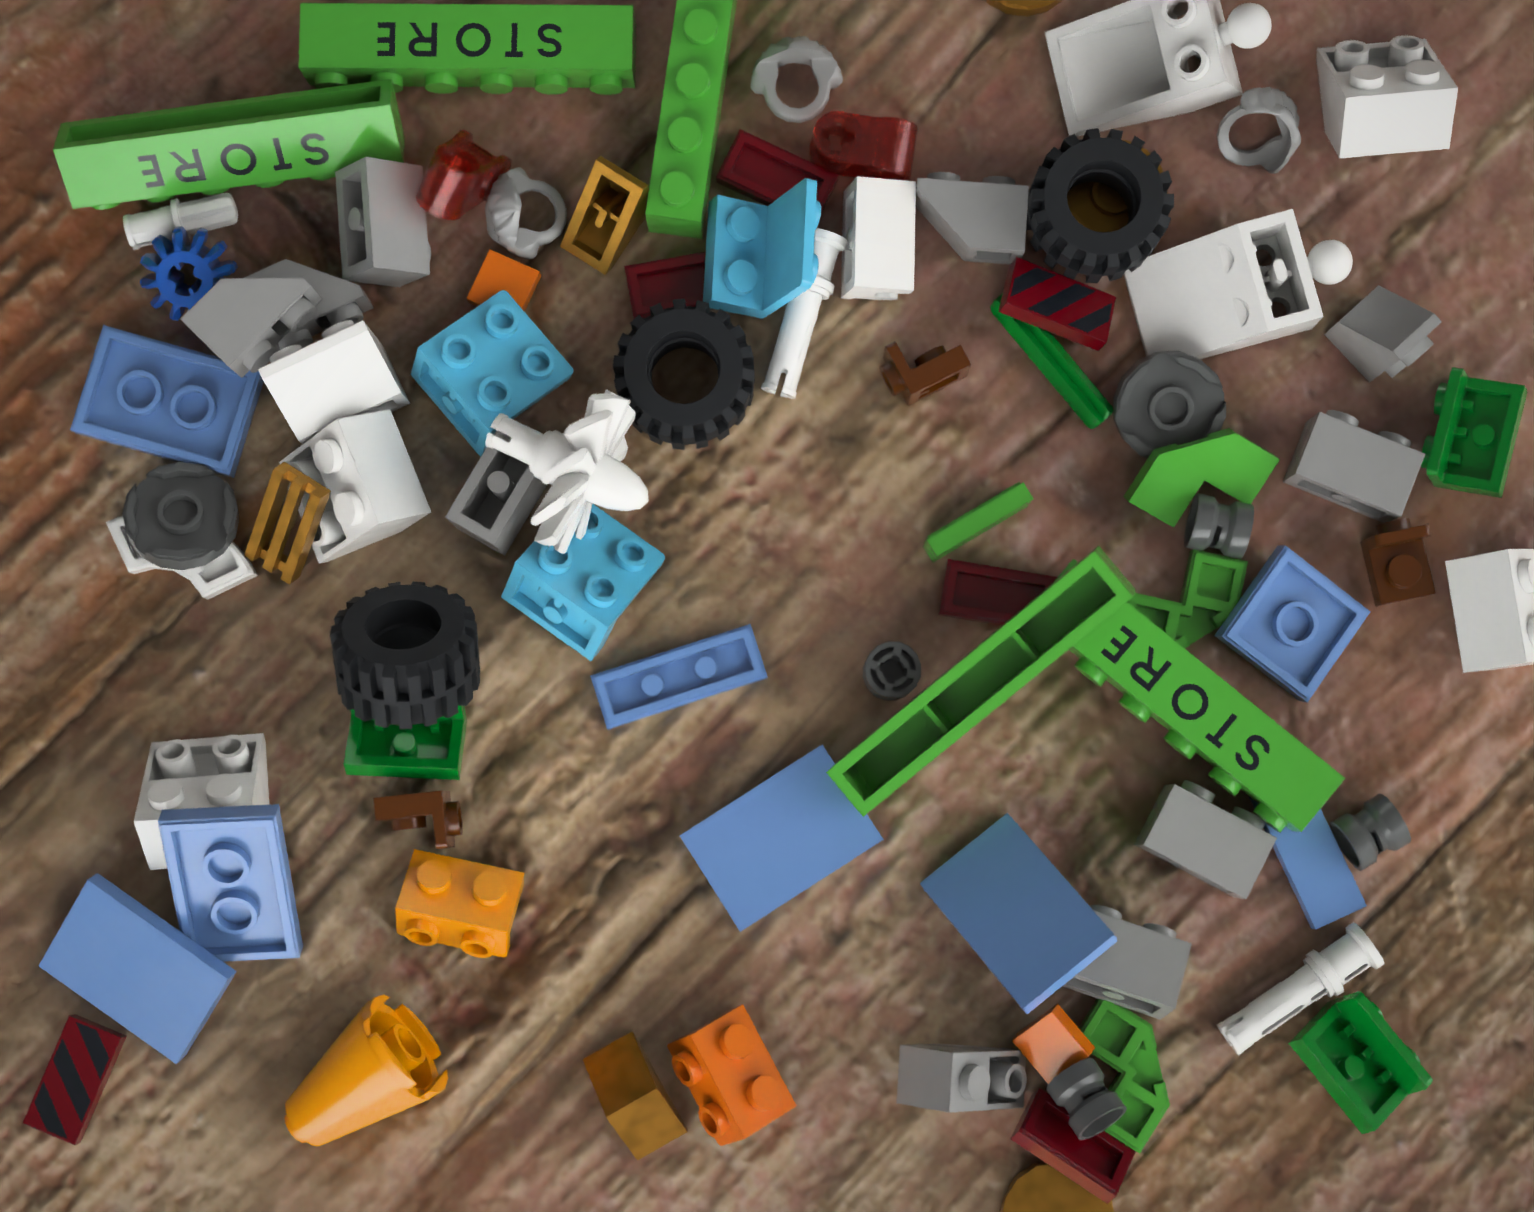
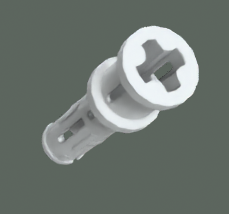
(801, 317)
(1321, 975)

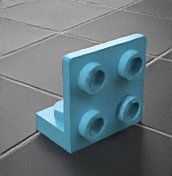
(759, 252)
(488, 366)
(588, 586)

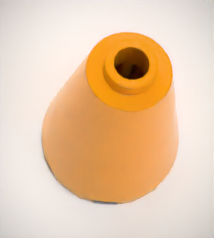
(366, 1075)

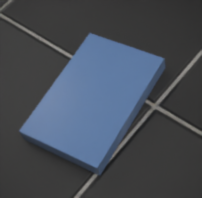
(166, 401)
(779, 839)
(232, 881)
(1018, 913)
(137, 968)

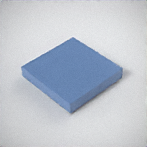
(1292, 623)

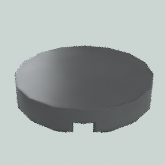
(1168, 401)
(181, 516)

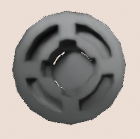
(1219, 526)
(887, 679)
(1370, 832)
(1086, 1098)

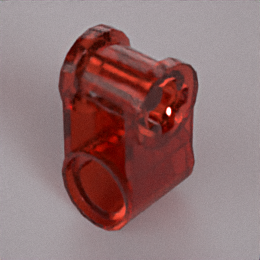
(869, 145)
(459, 177)

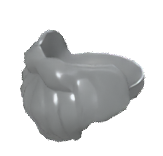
(801, 51)
(1277, 150)
(504, 210)

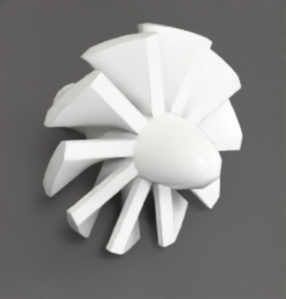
(578, 464)

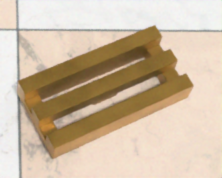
(265, 522)

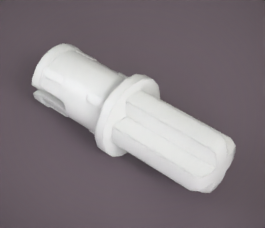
(204, 213)

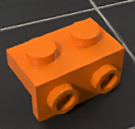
(730, 1077)

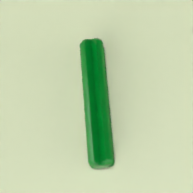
(1058, 368)

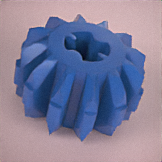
(174, 256)

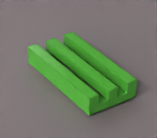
(977, 521)

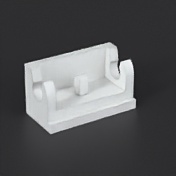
(879, 238)

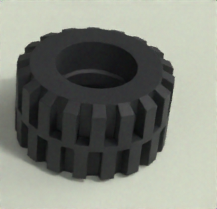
(1113, 164)
(685, 328)
(406, 654)

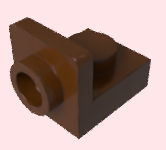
(933, 371)
(1398, 562)
(410, 812)

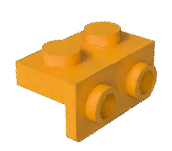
(458, 904)

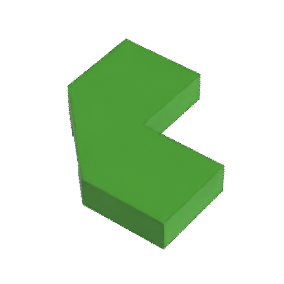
(1177, 472)
(1207, 598)
(1130, 1048)

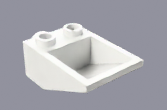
(1133, 60)
(1217, 296)

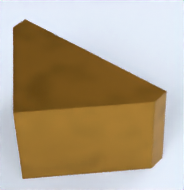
(606, 216)
(633, 1096)

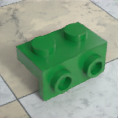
(1473, 434)
(406, 753)
(1360, 1060)

